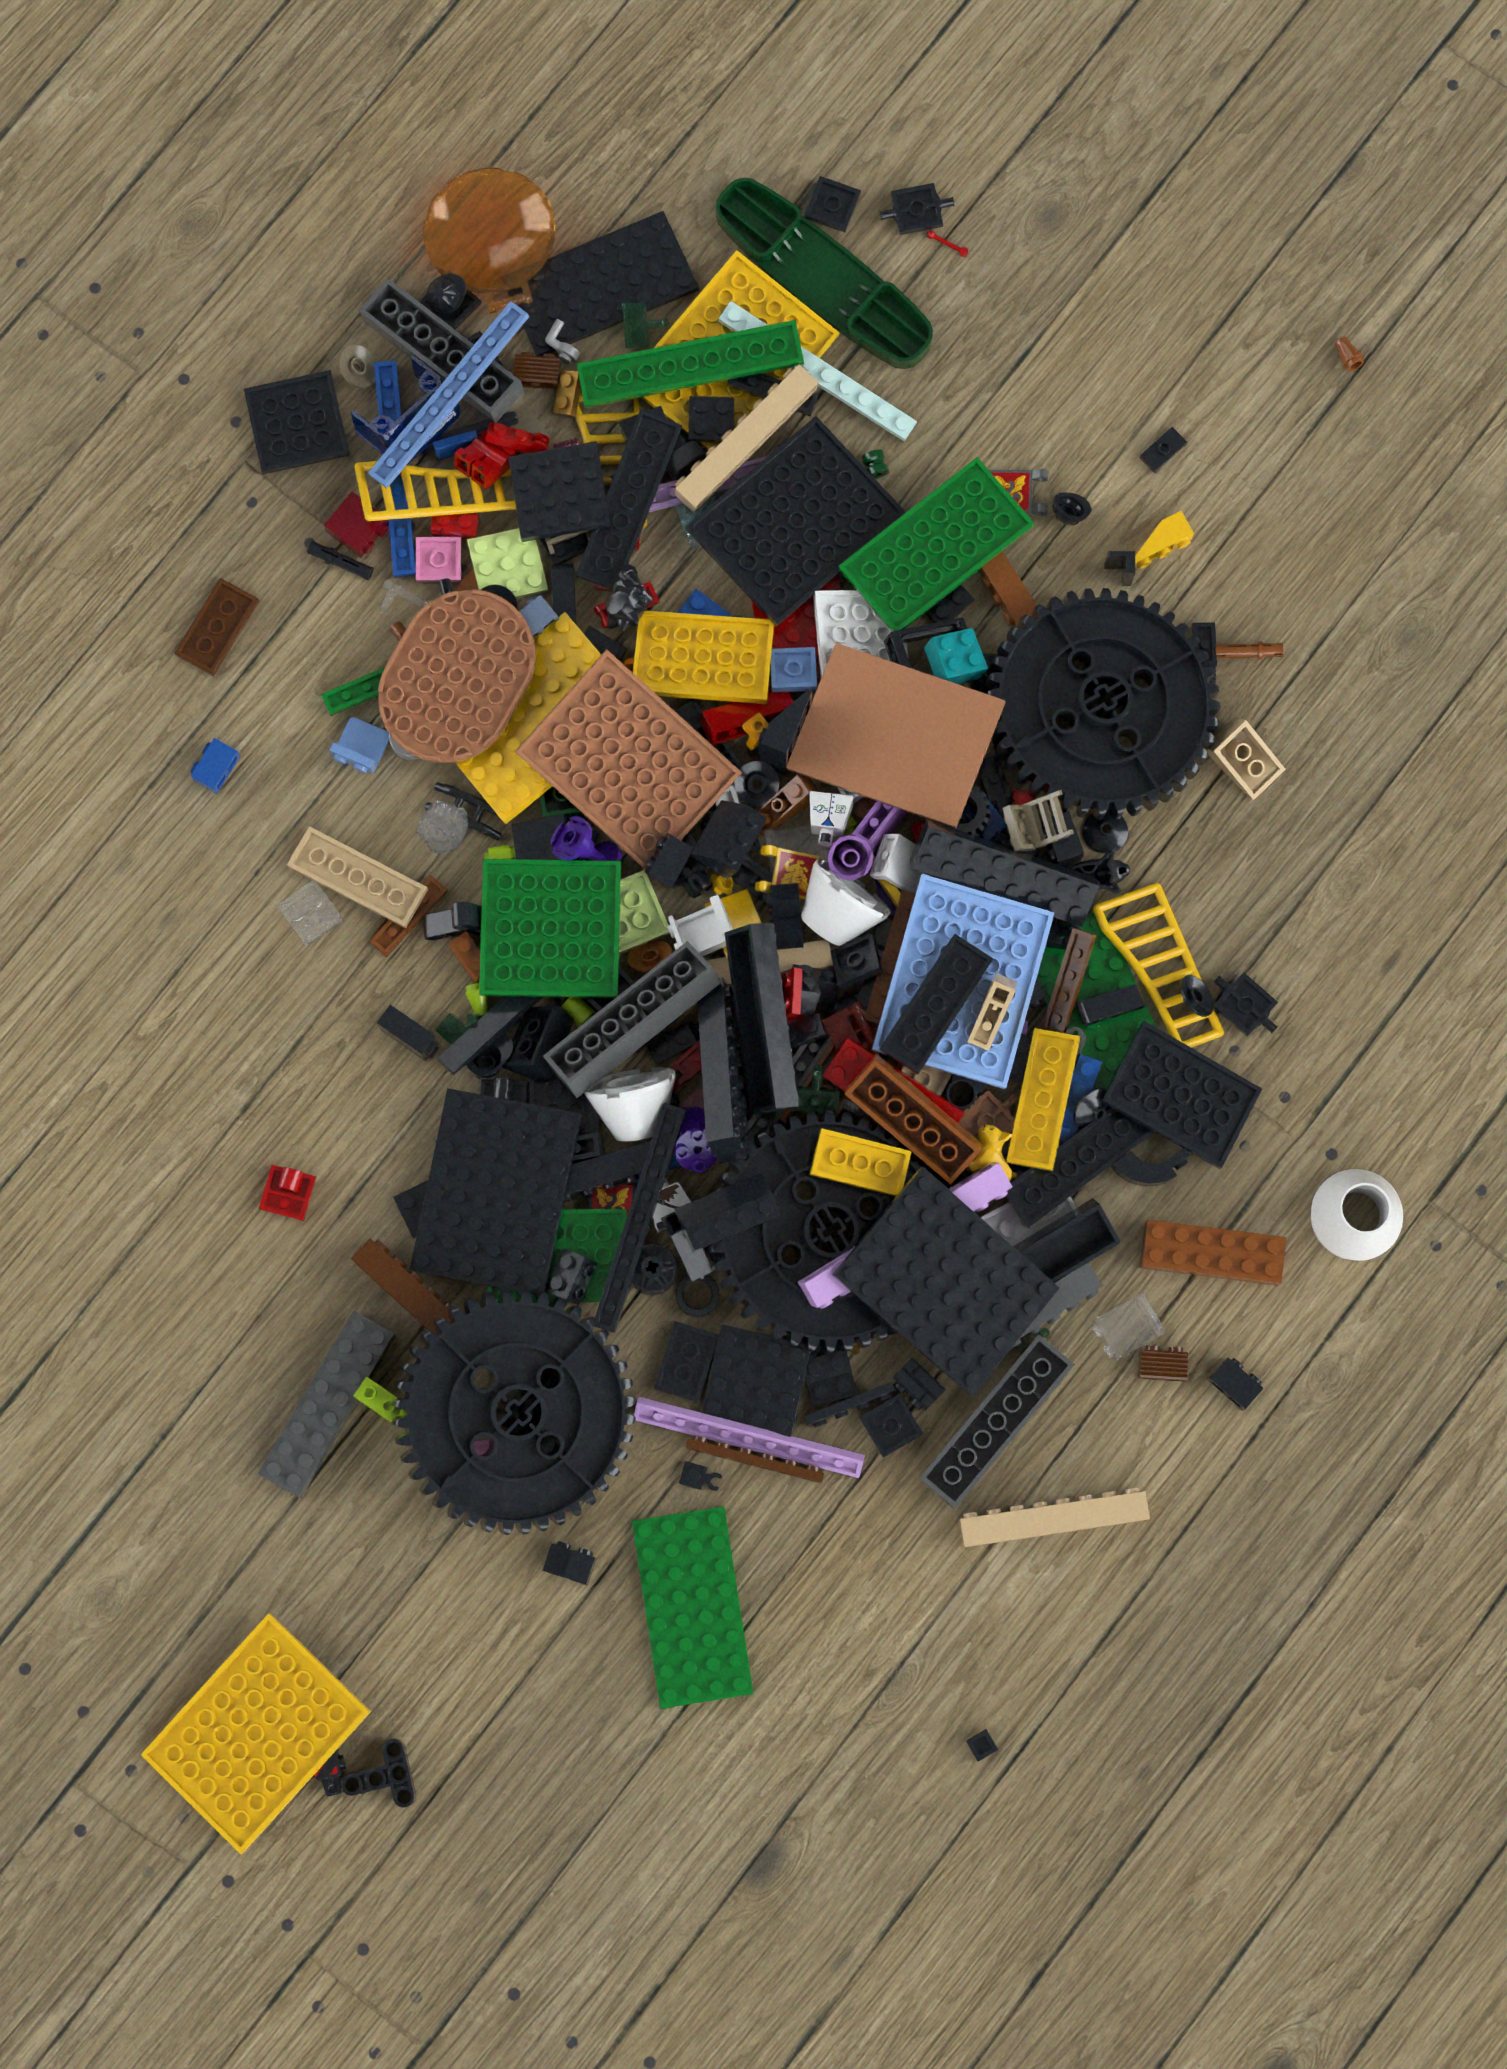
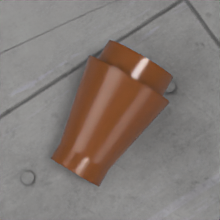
(1349, 355)

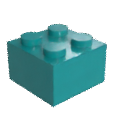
(956, 656)

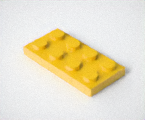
(860, 1162)

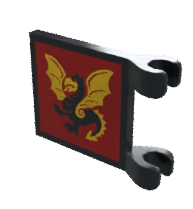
(615, 1198)

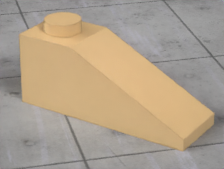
(992, 1011)

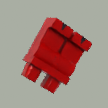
(485, 460)

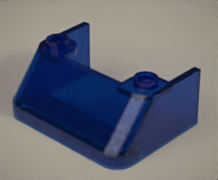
(383, 430)

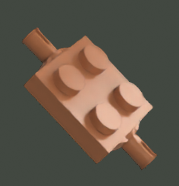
(989, 1111)

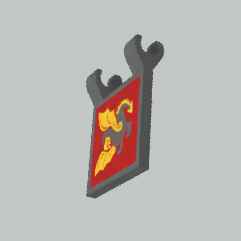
(1019, 486)

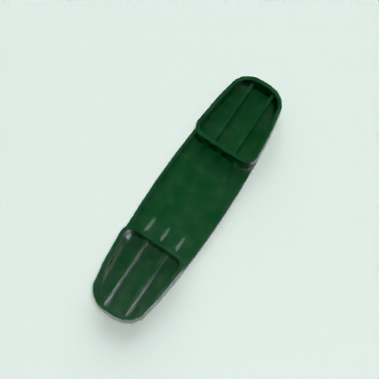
(823, 274)

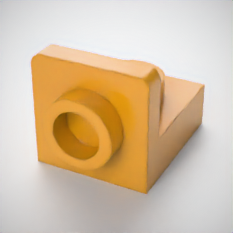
(753, 728)

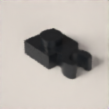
(695, 1476)

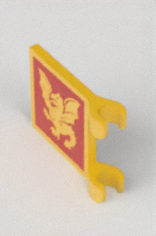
(788, 869)

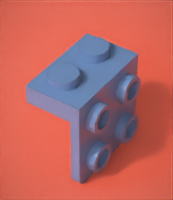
(360, 746)

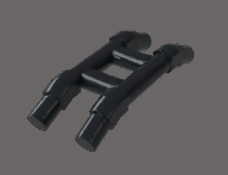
(482, 805)

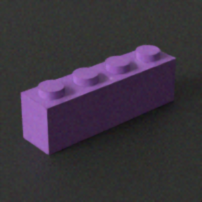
(879, 821)

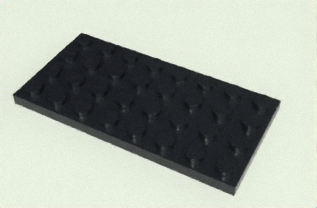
(595, 278)

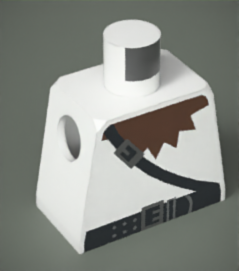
(671, 1197)

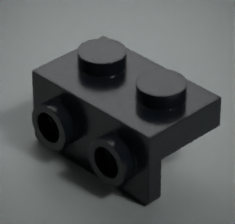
(571, 1276)

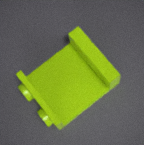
(377, 1399)

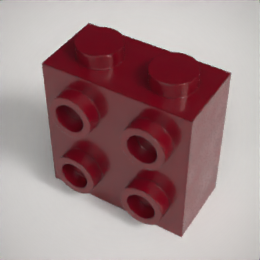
(351, 527)

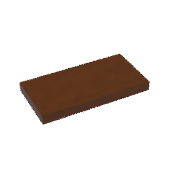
(216, 627)

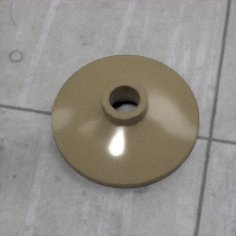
(362, 360)

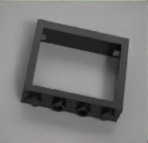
(897, 652)

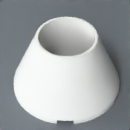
(840, 907)
(632, 1101)
(1334, 1230)

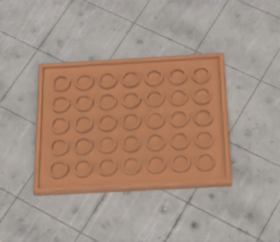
(896, 735)
(627, 759)

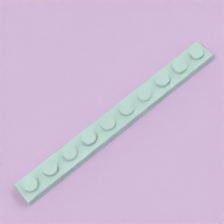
(833, 381)

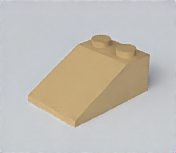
(1245, 757)

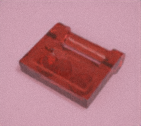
(840, 1027)

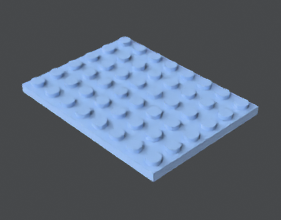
(999, 927)

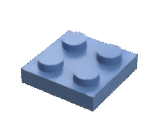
(793, 669)

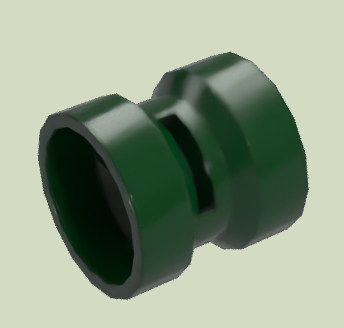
(875, 463)

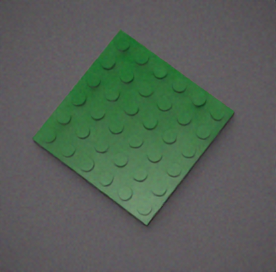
(550, 928)

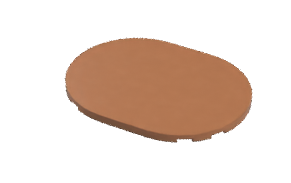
(457, 676)

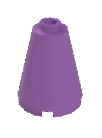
(850, 857)

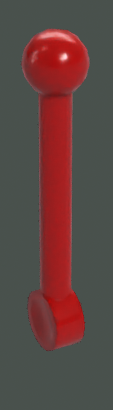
(963, 251)

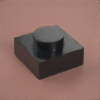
(981, 1745)

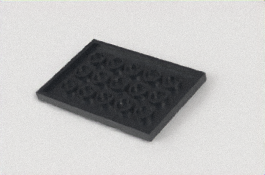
(1181, 1094)

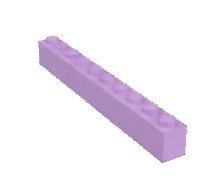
(974, 1191)

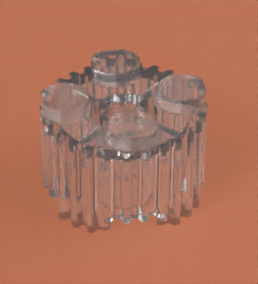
(443, 826)

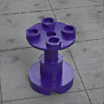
(574, 841)
(691, 1147)

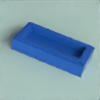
(447, 447)

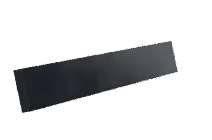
(486, 1031)

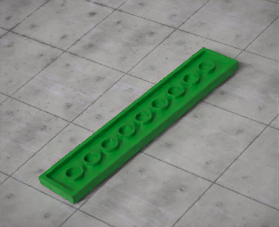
(690, 363)

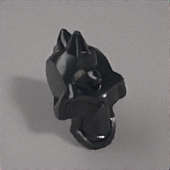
(627, 599)

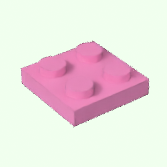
(438, 559)

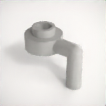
(566, 352)

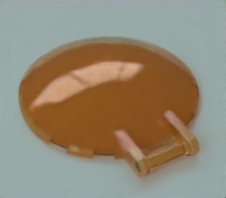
(490, 232)

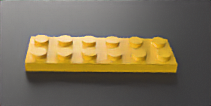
(1043, 1099)

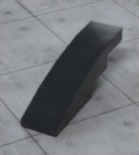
(692, 715)

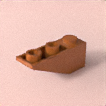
(787, 802)

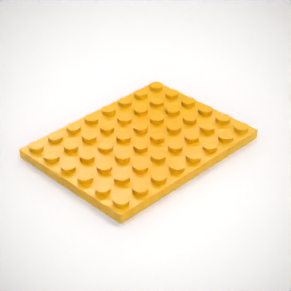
(760, 296)
(499, 772)
(255, 1733)

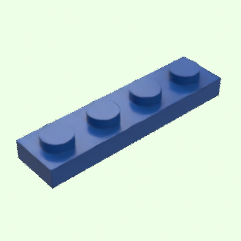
(1082, 1082)

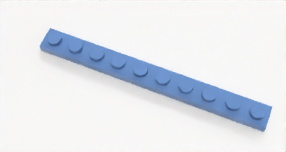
(448, 394)

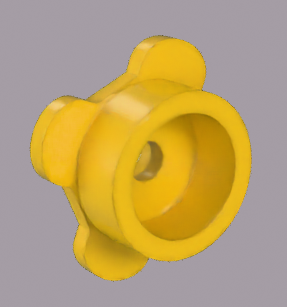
(721, 884)

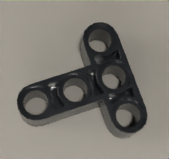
(454, 922)
(388, 1778)

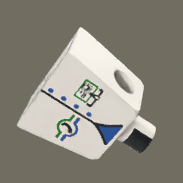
(829, 815)

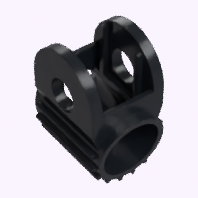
(975, 1087)

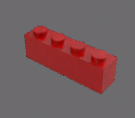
(726, 721)

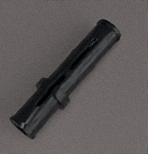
(333, 557)

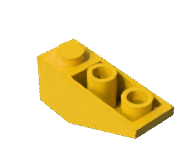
(1168, 535)

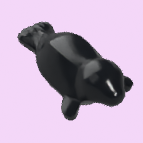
(1105, 870)

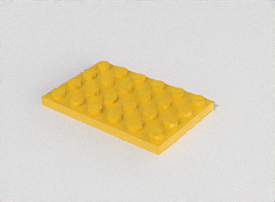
(704, 656)

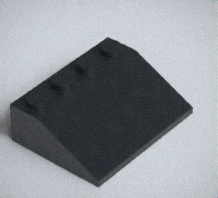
(782, 733)

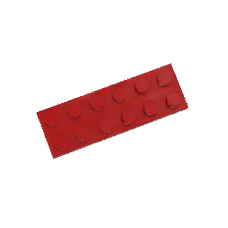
(852, 1060)

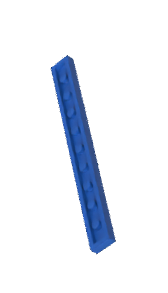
(400, 529)

